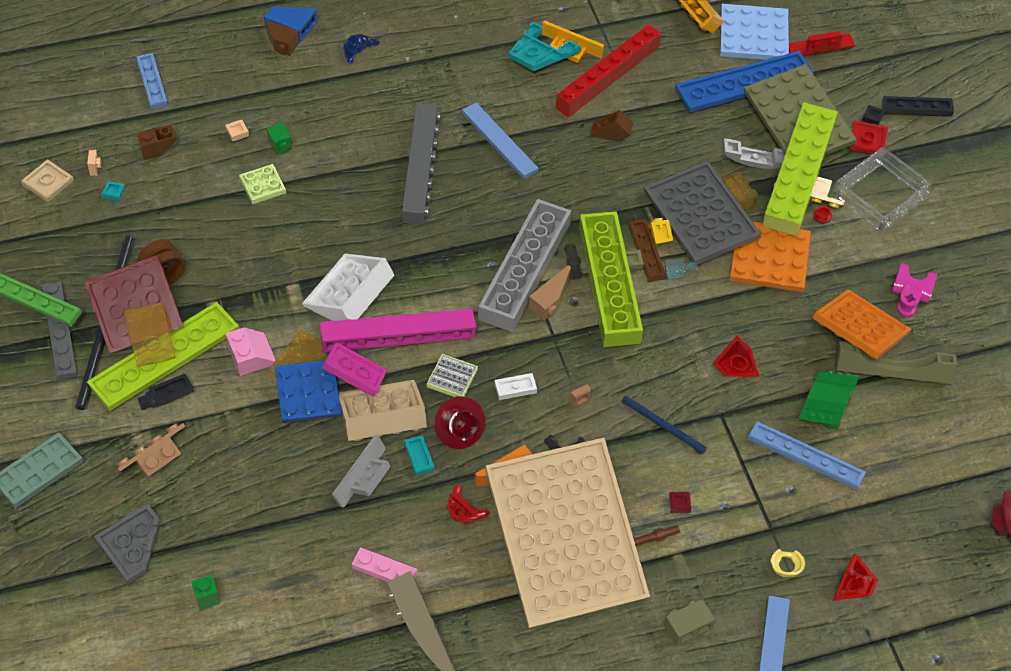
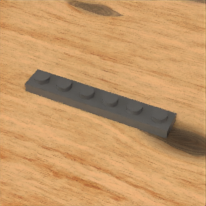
(60, 338)

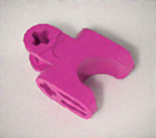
(912, 290)

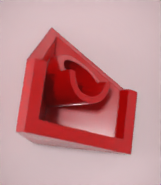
(737, 360)
(856, 581)

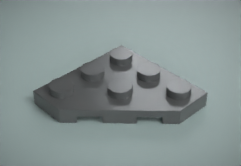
(130, 542)

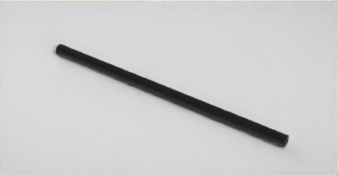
(99, 340)

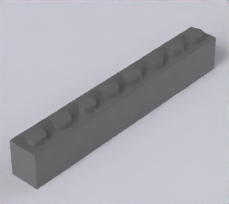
(420, 164)

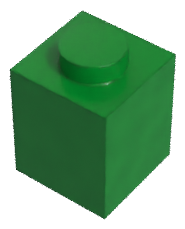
(279, 138)
(205, 592)

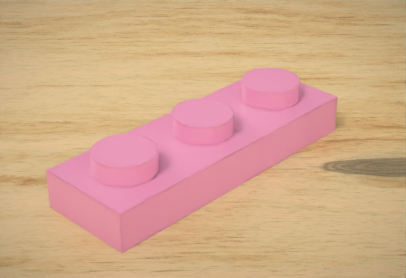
(380, 566)

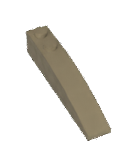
(418, 619)

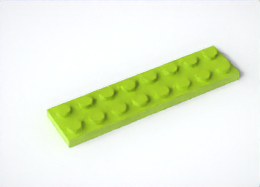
(198, 335)

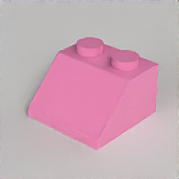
(249, 350)

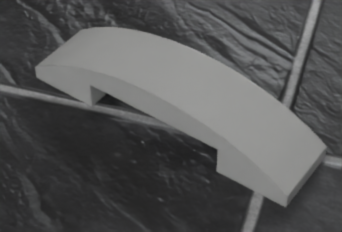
(753, 157)

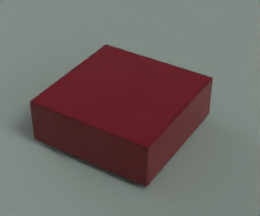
(680, 502)

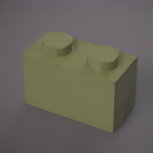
(689, 622)

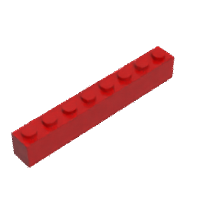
(608, 70)

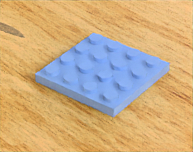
(753, 32)

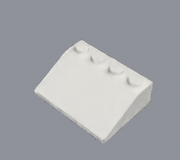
(349, 287)

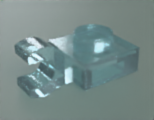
(676, 267)

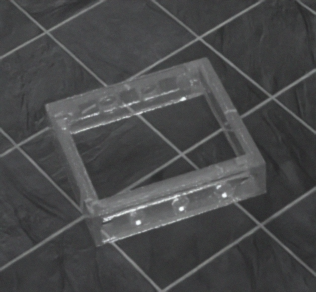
(898, 168)

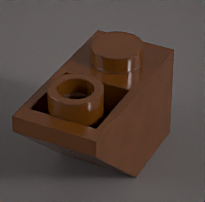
(156, 141)

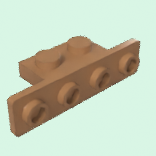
(156, 455)

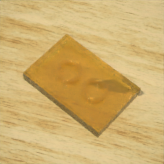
(149, 334)

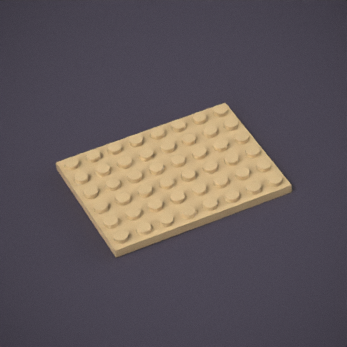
(566, 532)

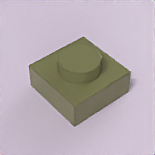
(634, 259)

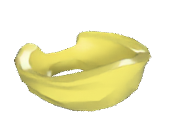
(796, 558)

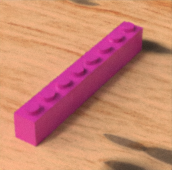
(398, 330)

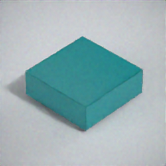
(113, 191)

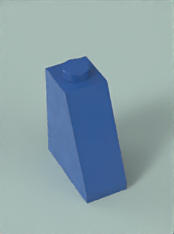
(293, 17)

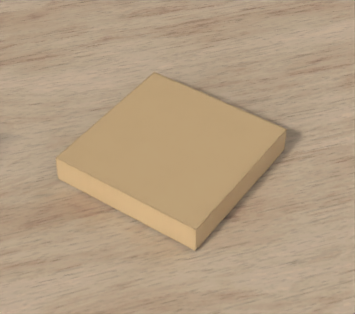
(47, 180)

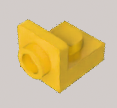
(661, 231)

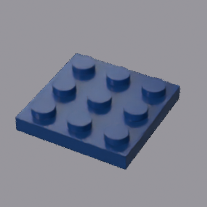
(306, 392)

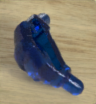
(356, 44)

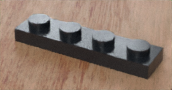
(918, 105)

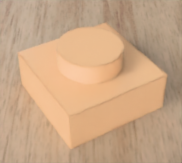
(237, 130)
(94, 163)

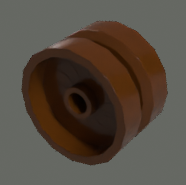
(171, 260)

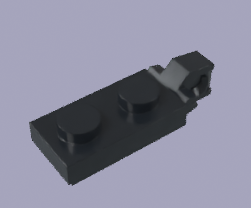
(166, 392)

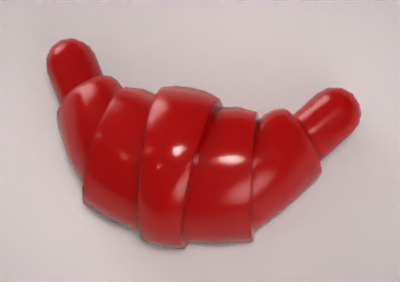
(462, 510)

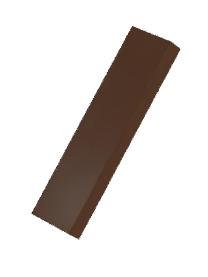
(645, 243)

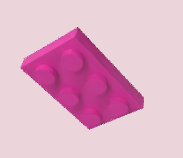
(354, 369)

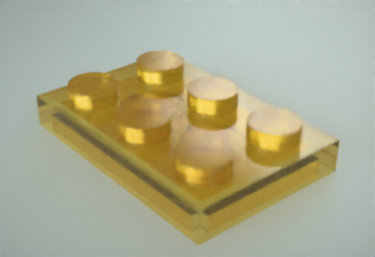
(301, 349)

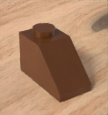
(282, 38)
(612, 127)

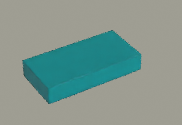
(419, 455)

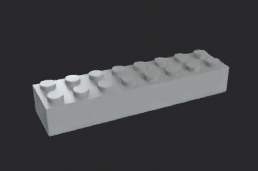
(524, 265)

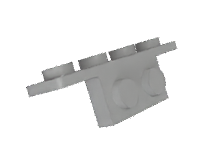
(364, 473)

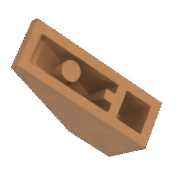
(548, 297)

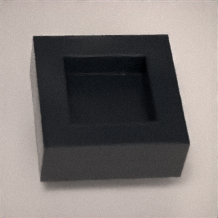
(873, 115)

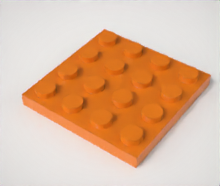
(773, 260)
(861, 324)

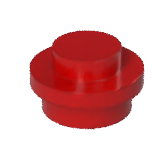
(822, 214)

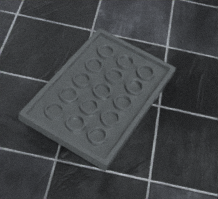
(702, 212)

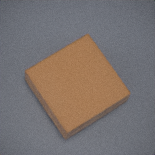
(580, 395)

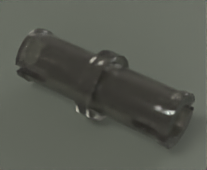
(573, 261)

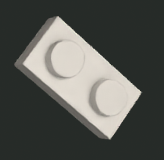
(515, 386)

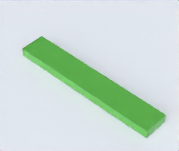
(38, 301)

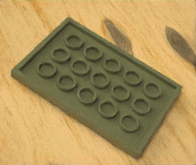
(780, 102)

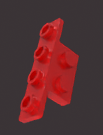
(823, 43)

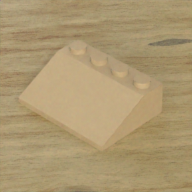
(391, 410)

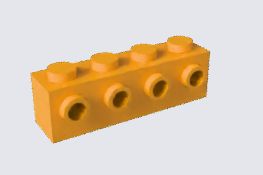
(703, 13)

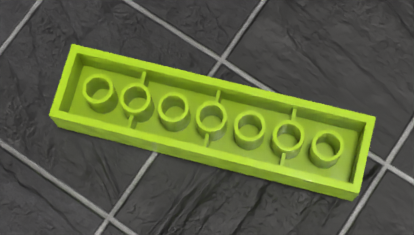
(800, 169)
(610, 279)

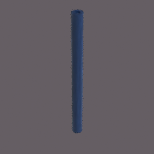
(664, 424)

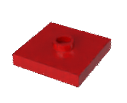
(869, 137)

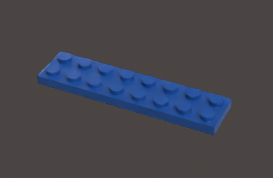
(730, 84)

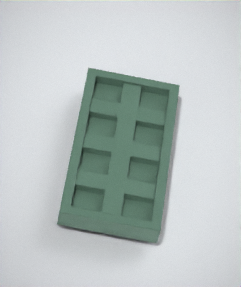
(38, 470)

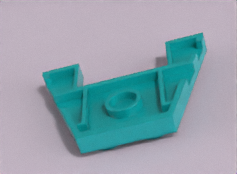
(537, 54)

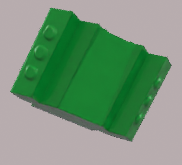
(829, 398)

